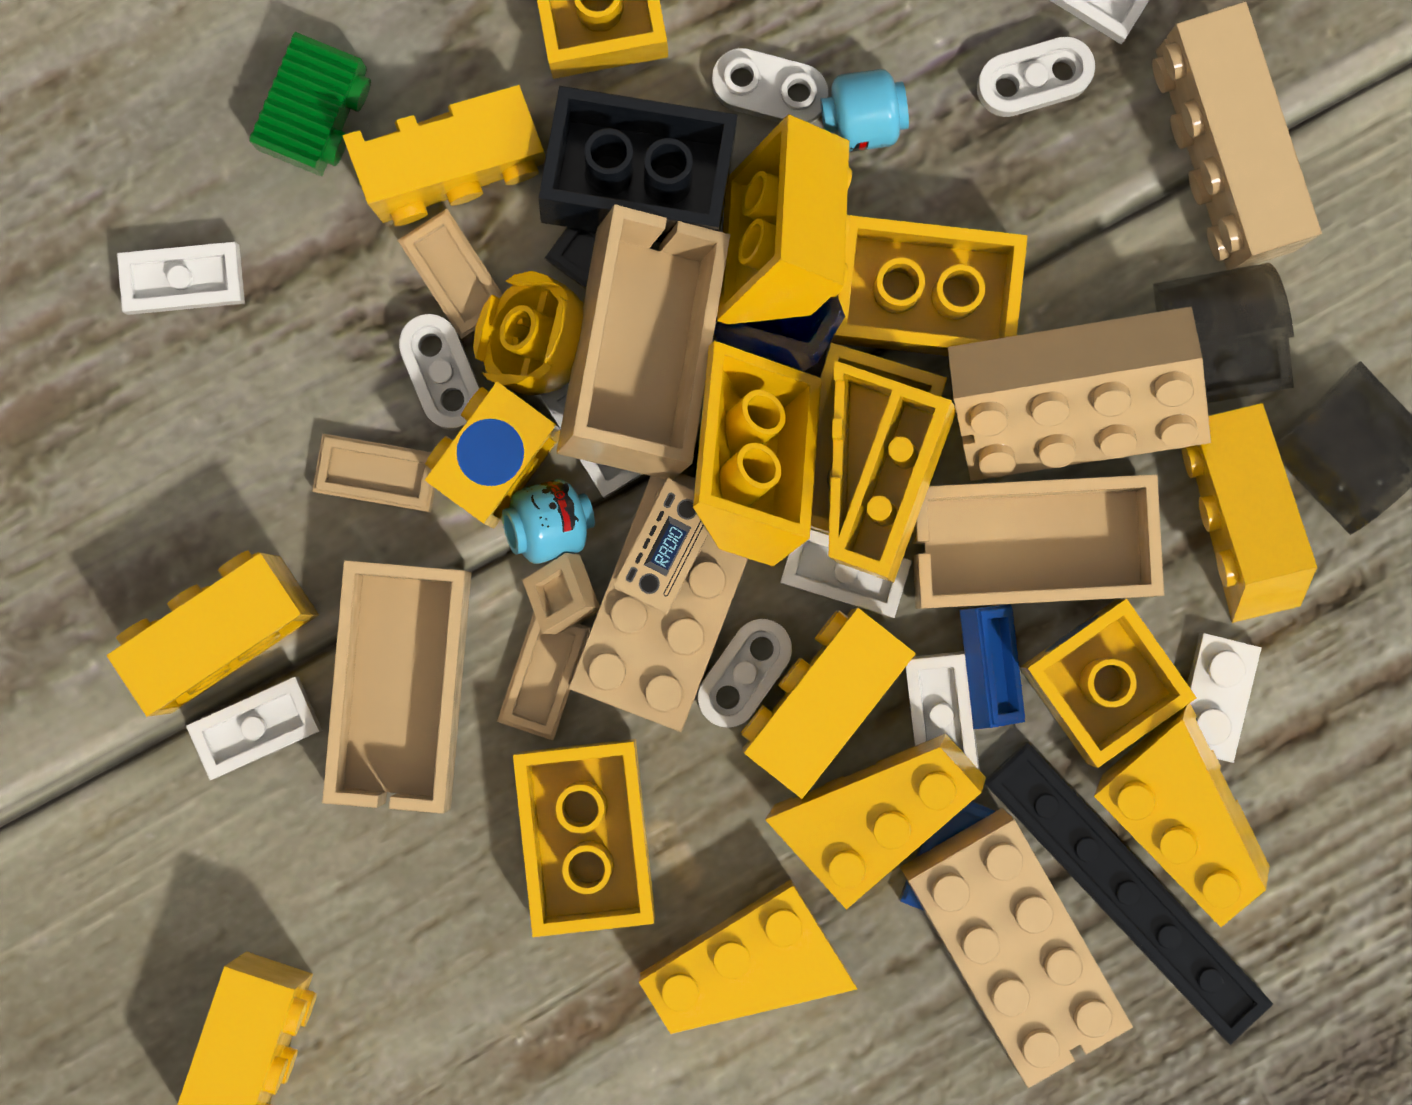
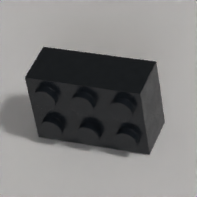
(636, 157)

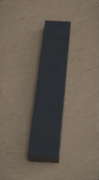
(1128, 893)

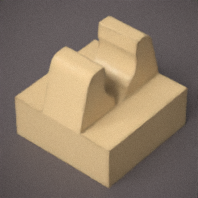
(561, 594)

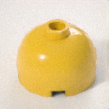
(529, 334)

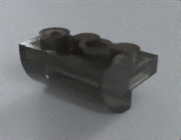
(1240, 328)
(1352, 449)

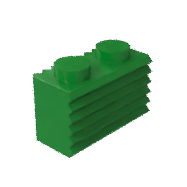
(310, 105)

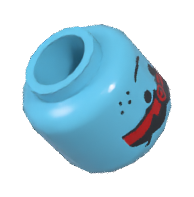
(866, 109)
(547, 521)

